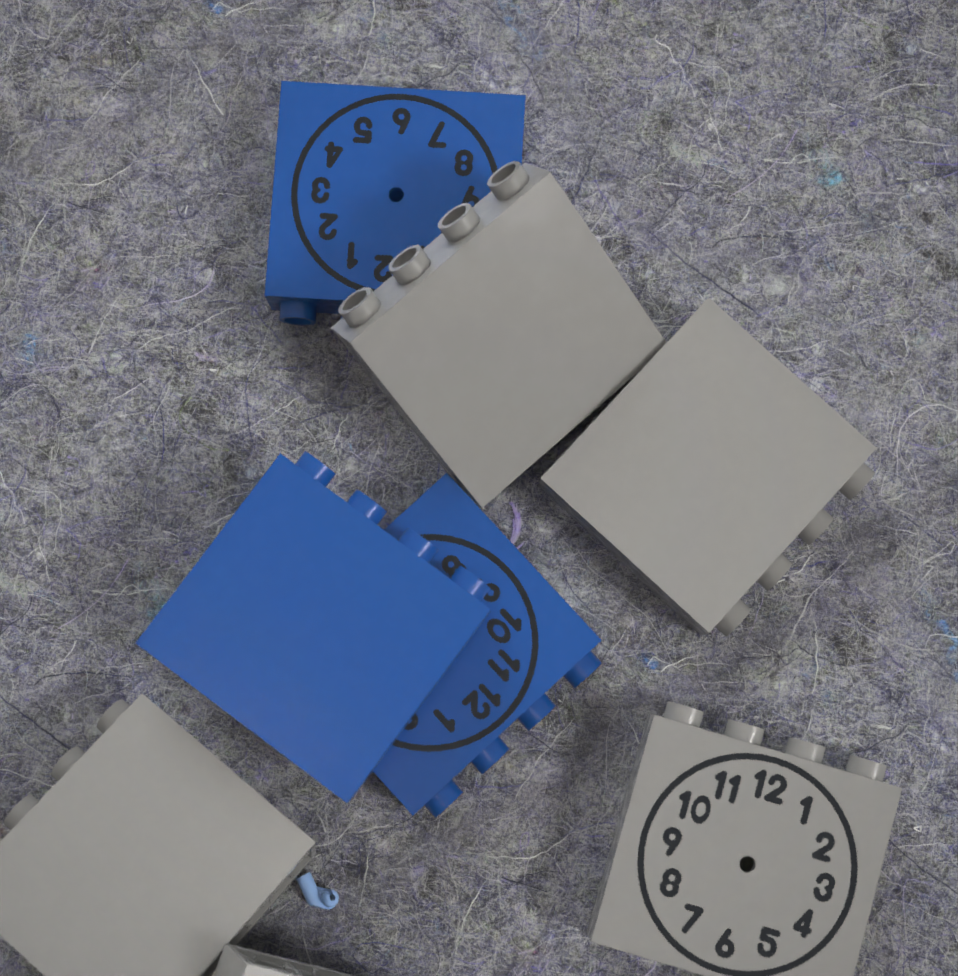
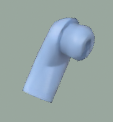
(315, 895)

